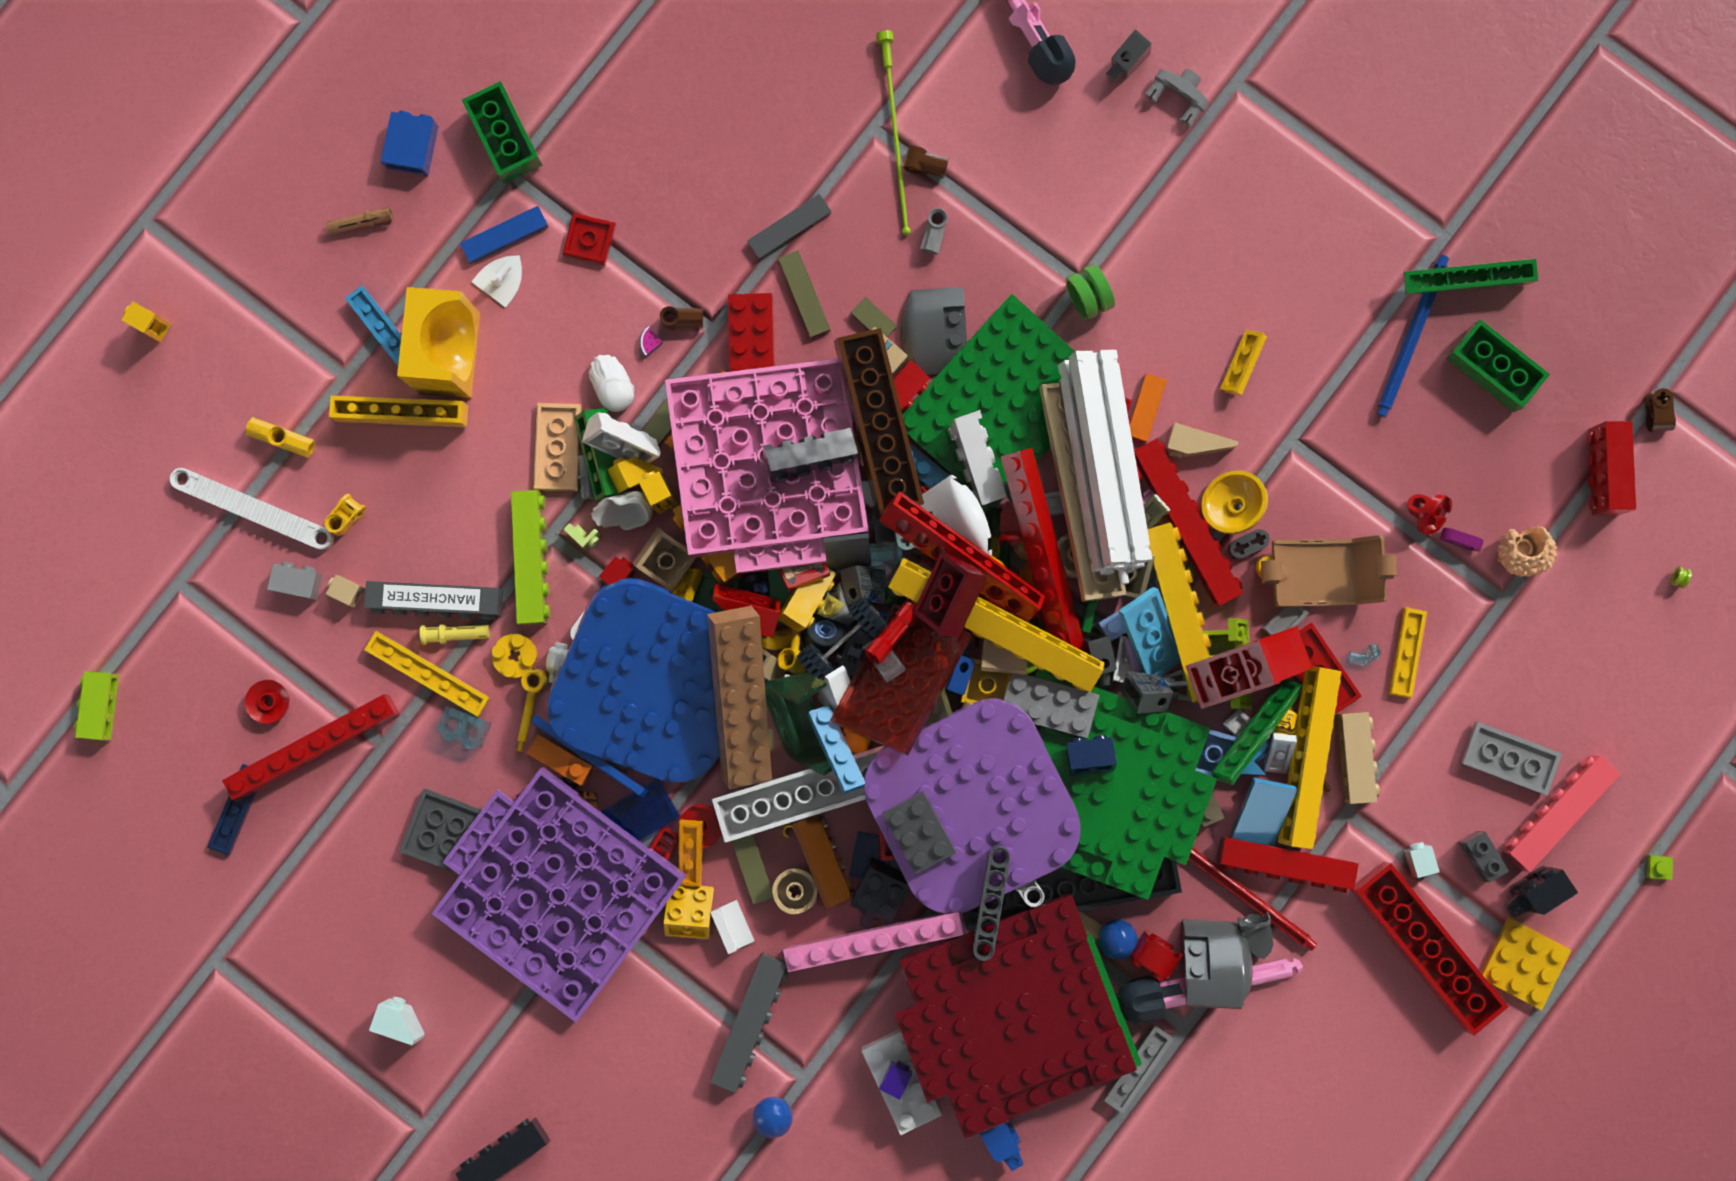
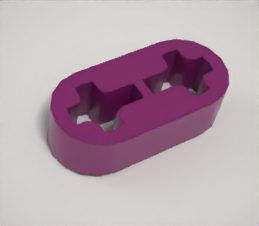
(1461, 539)

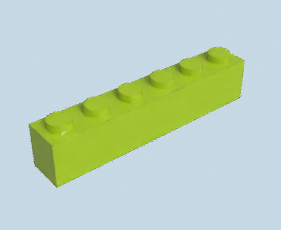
(529, 557)

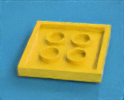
(1525, 963)

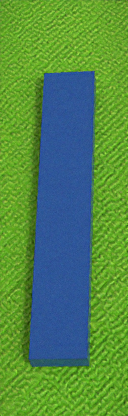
(593, 759)

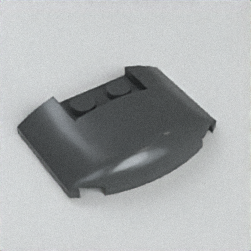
(933, 327)
(1216, 964)

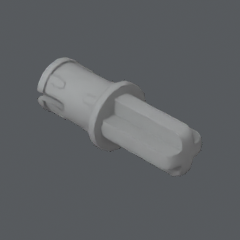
(586, 487)

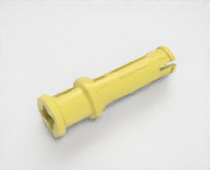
(443, 633)

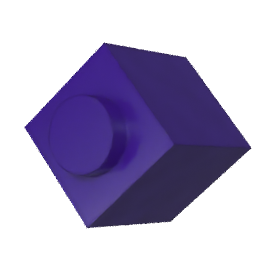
(896, 1079)

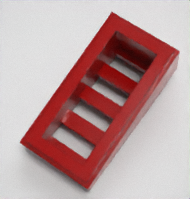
(671, 834)

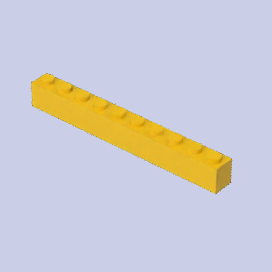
(1011, 633)

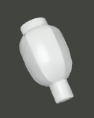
(555, 659)

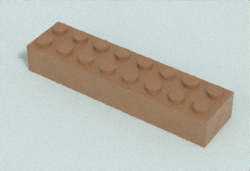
(740, 696)

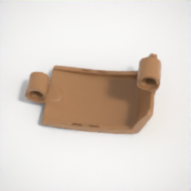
(1329, 571)

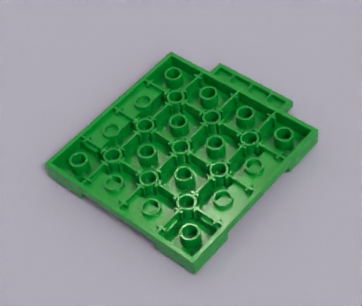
(1143, 806)

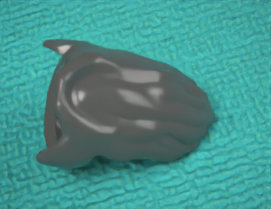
(1258, 933)

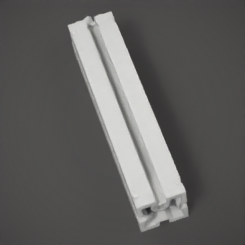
(1104, 463)

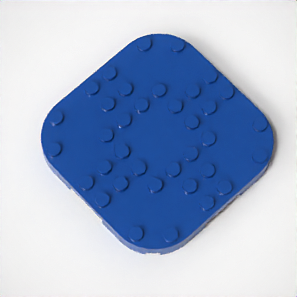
(640, 683)

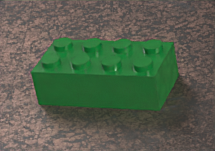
(502, 132)
(1497, 366)

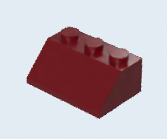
(950, 595)

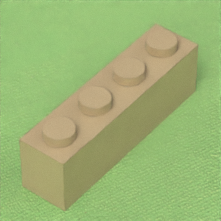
(1357, 758)

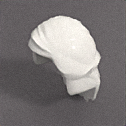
(611, 383)
(623, 510)

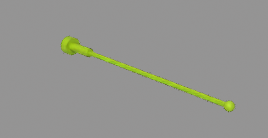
(884, 39)

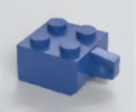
(1003, 1145)

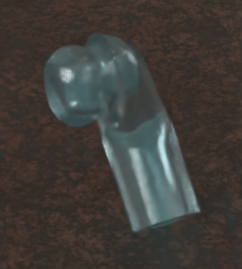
(1370, 655)

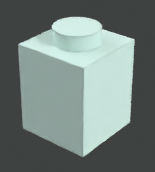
(1421, 860)

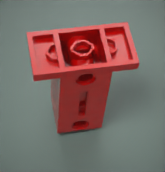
(1249, 667)

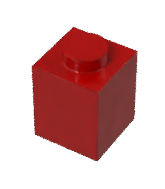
(617, 570)

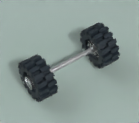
(867, 617)

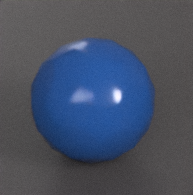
(1117, 939)
(772, 1117)

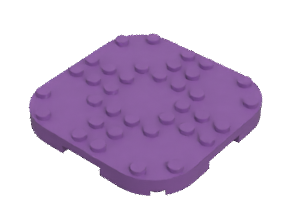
(989, 788)

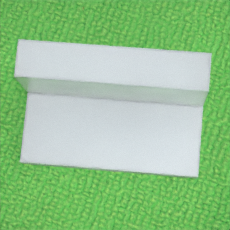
(732, 926)

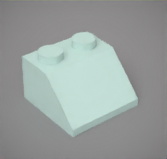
(397, 1021)

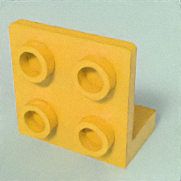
(689, 912)

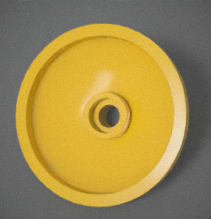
(1226, 494)

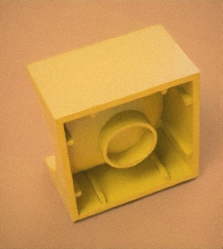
(438, 342)

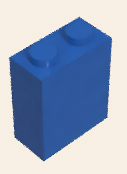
(409, 143)

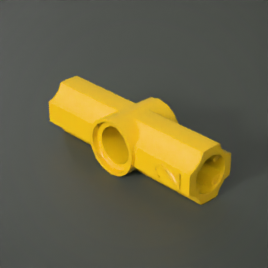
(268, 433)

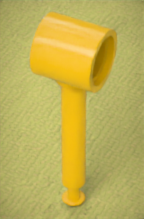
(788, 657)
(530, 700)

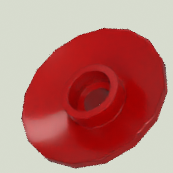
(257, 698)

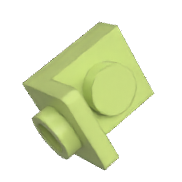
(578, 534)

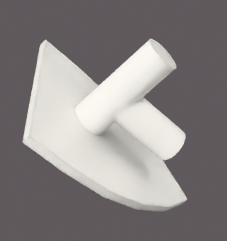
(501, 279)

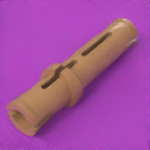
(368, 218)

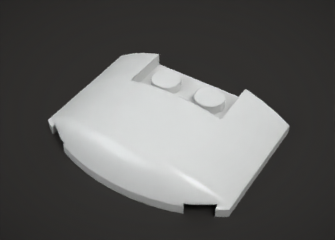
(959, 510)

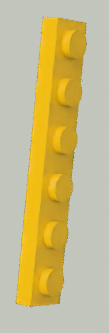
(427, 673)

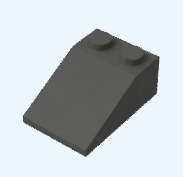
(847, 552)

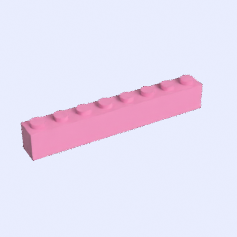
(874, 940)

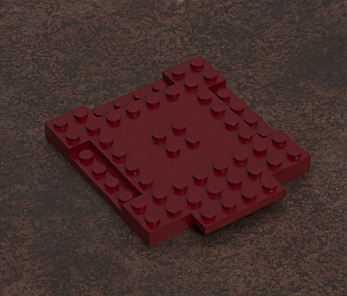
(1011, 1026)

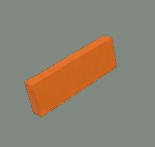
(1146, 407)

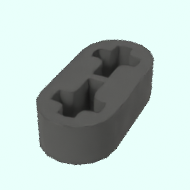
(1246, 540)

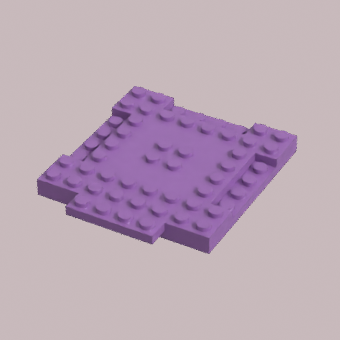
(554, 891)

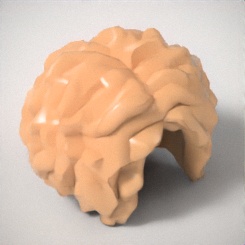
(1528, 552)

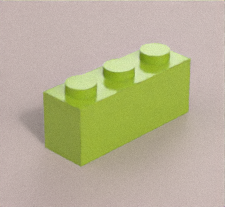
(96, 705)

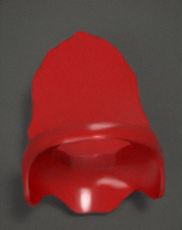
(1009, 526)

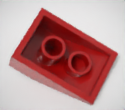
(766, 607)

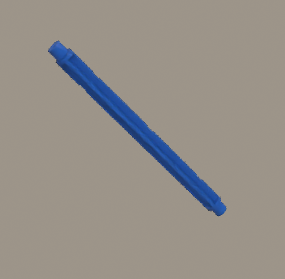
(1408, 346)

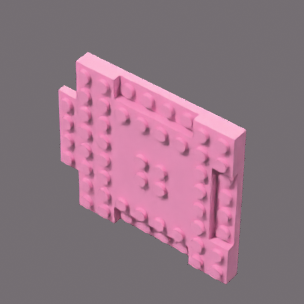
(722, 474)

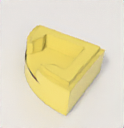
(830, 607)

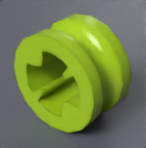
(1681, 577)

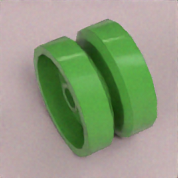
(1090, 292)

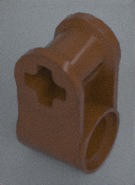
(1660, 414)

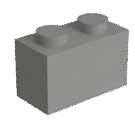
(295, 581)

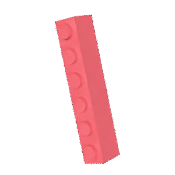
(1561, 812)

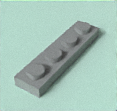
(1150, 1053)

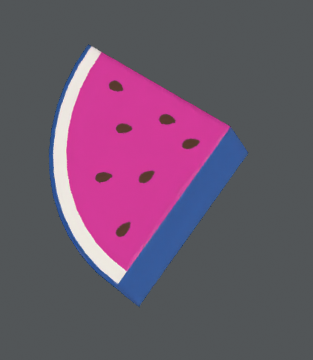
(649, 341)

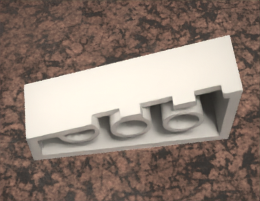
(977, 458)

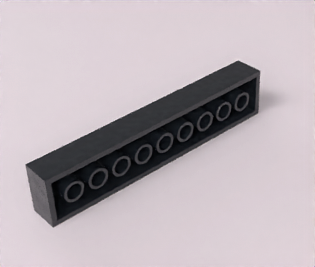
(1084, 890)

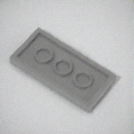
(1053, 704)
(1511, 758)

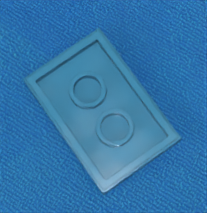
(1263, 811)

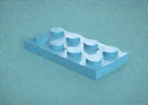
(1150, 633)

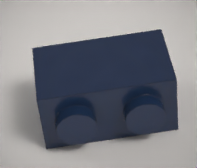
(1091, 755)

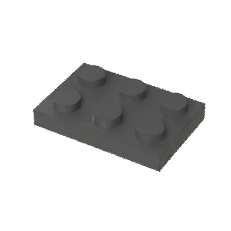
(919, 832)

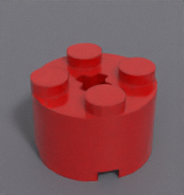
(1155, 955)

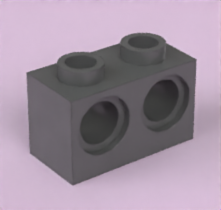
(1483, 856)

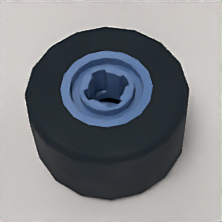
(823, 634)

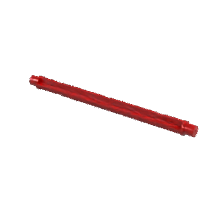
(1251, 899)

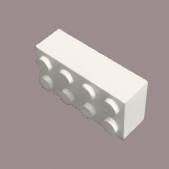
(912, 1108)

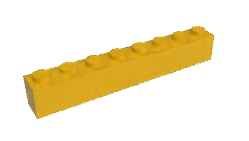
(1179, 597)
(1310, 755)

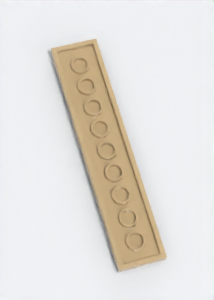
(1092, 585)

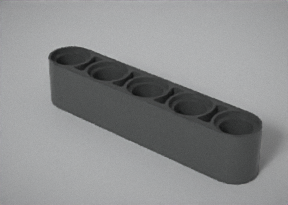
(986, 913)

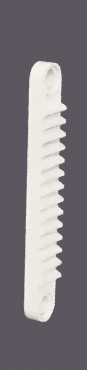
(251, 508)

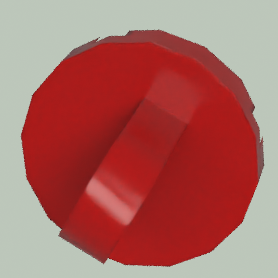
(1432, 514)

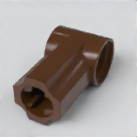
(920, 161)
(684, 317)

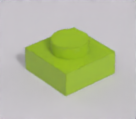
(1659, 867)

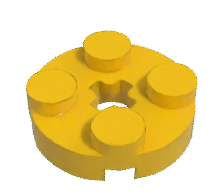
(501, 655)

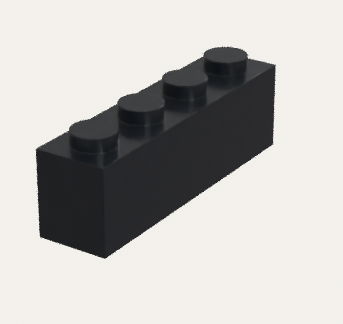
(506, 1154)

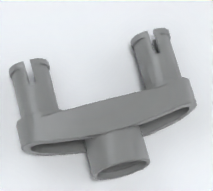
(1184, 86)

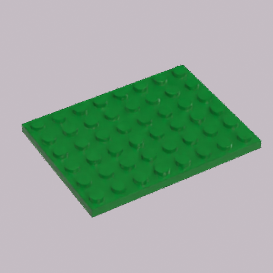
(1000, 377)

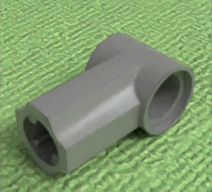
(934, 233)

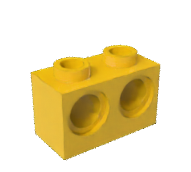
(146, 321)

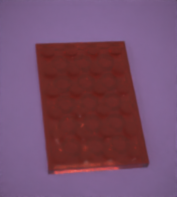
(899, 709)

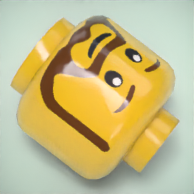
(1287, 724)

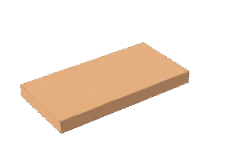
(557, 448)

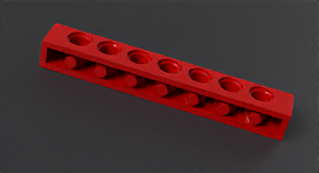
(934, 537)

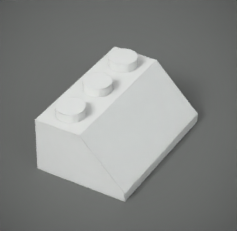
(619, 439)

